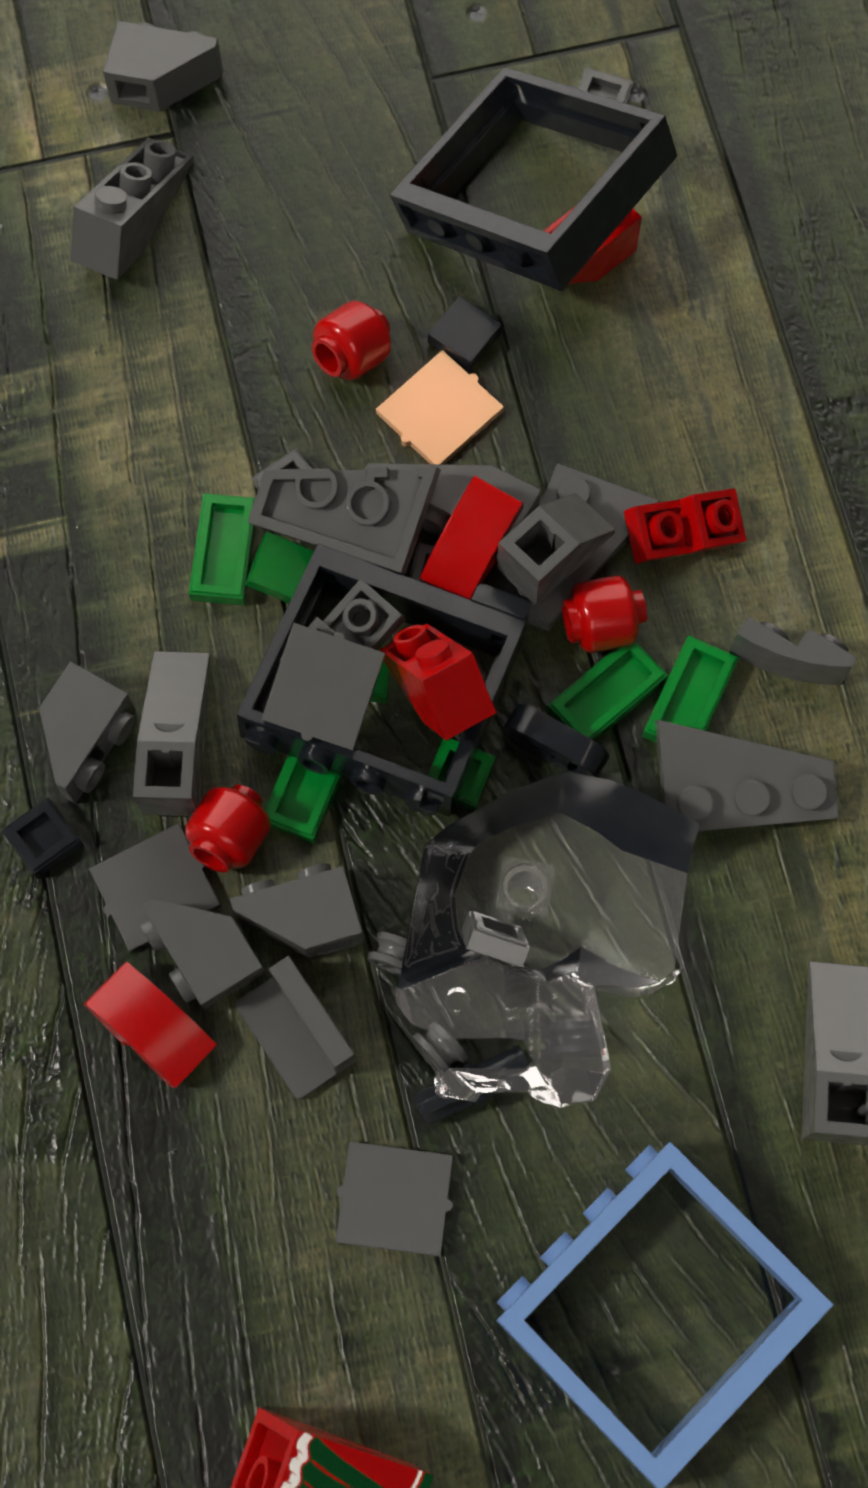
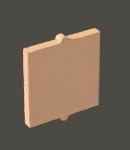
(439, 409)

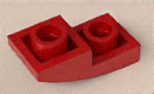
(685, 525)
(471, 539)
(150, 1024)

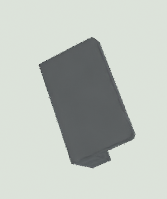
(295, 1030)

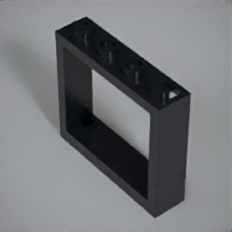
(553, 259)
(420, 605)

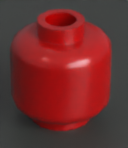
(351, 340)
(603, 614)
(227, 828)

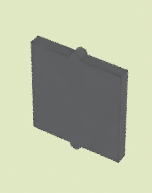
(323, 686)
(156, 870)
(394, 1199)

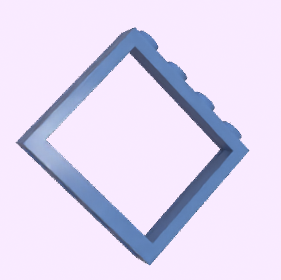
(735, 1384)

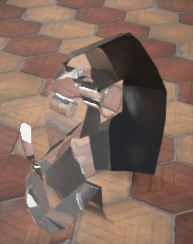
(601, 900)

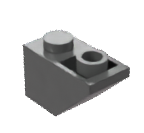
(158, 65)
(551, 545)
(81, 725)
(305, 914)
(206, 948)

